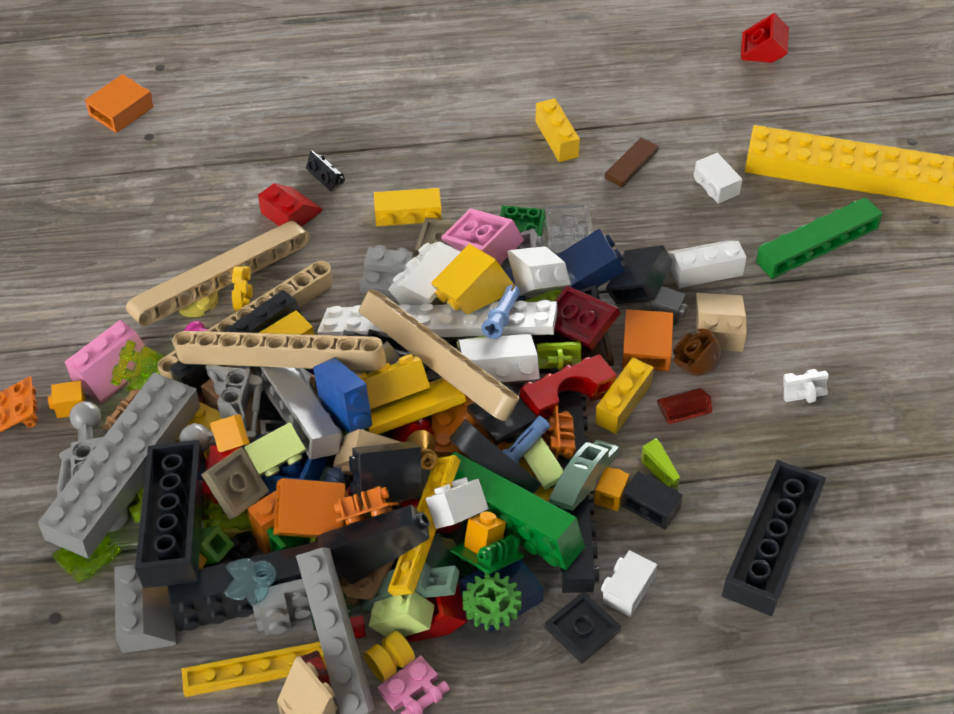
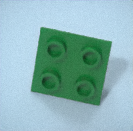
(492, 557)

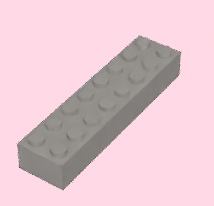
(117, 466)

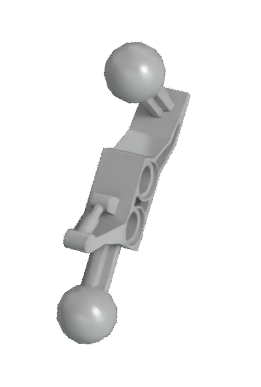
(234, 391)
(84, 417)

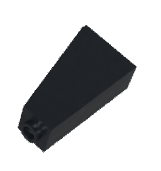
(374, 541)

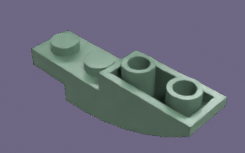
(581, 473)
(431, 583)

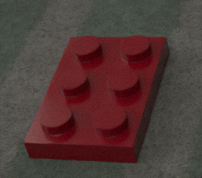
(583, 317)

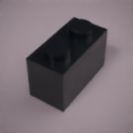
(651, 500)

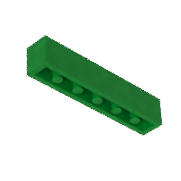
(818, 237)

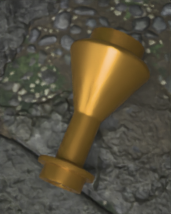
(427, 443)

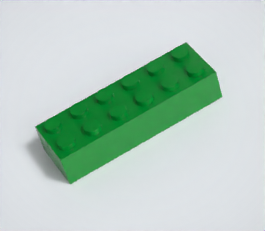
(537, 523)

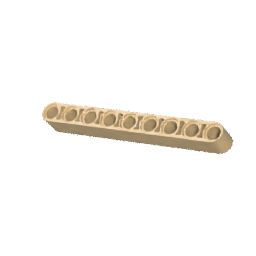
(216, 273)
(302, 286)
(278, 350)
(439, 355)

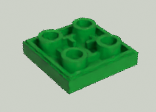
(525, 218)

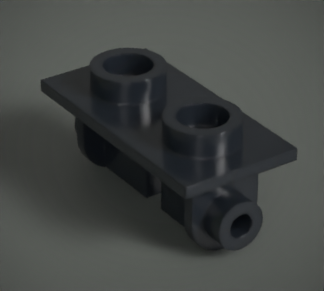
(323, 171)

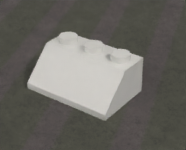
(707, 263)
(414, 284)
(507, 358)

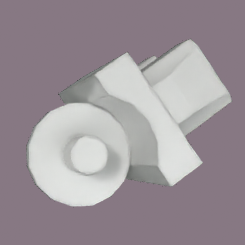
(805, 386)

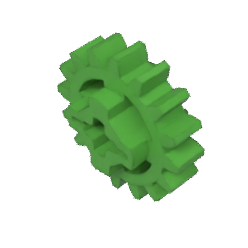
(489, 598)

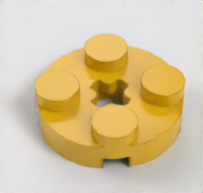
(242, 290)

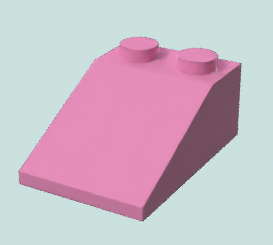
(486, 232)

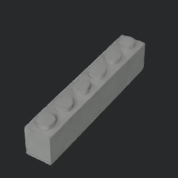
(301, 408)
(335, 632)

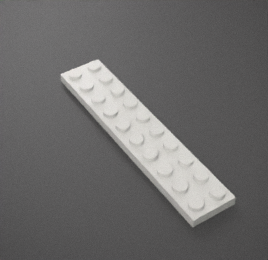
(524, 318)

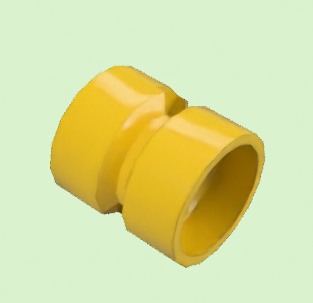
(392, 654)

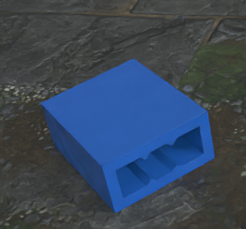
(343, 395)

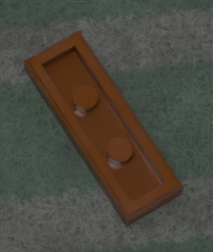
(631, 162)

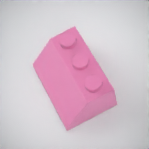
(97, 359)

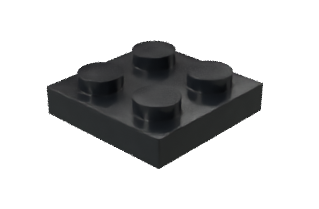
(582, 627)

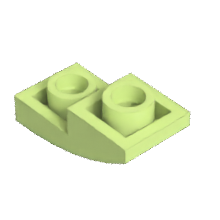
(543, 464)

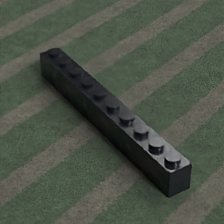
(582, 572)

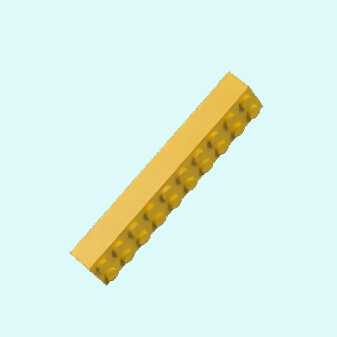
(851, 165)

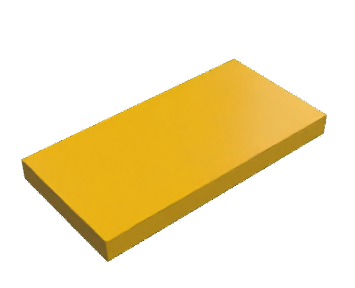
(416, 406)

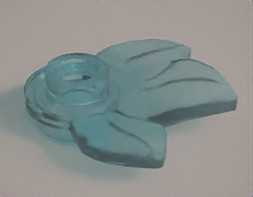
(247, 580)

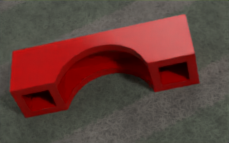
(589, 377)

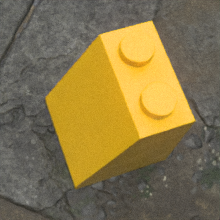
(471, 281)

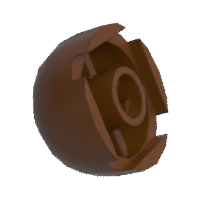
(697, 353)

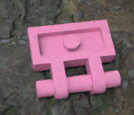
(408, 683)

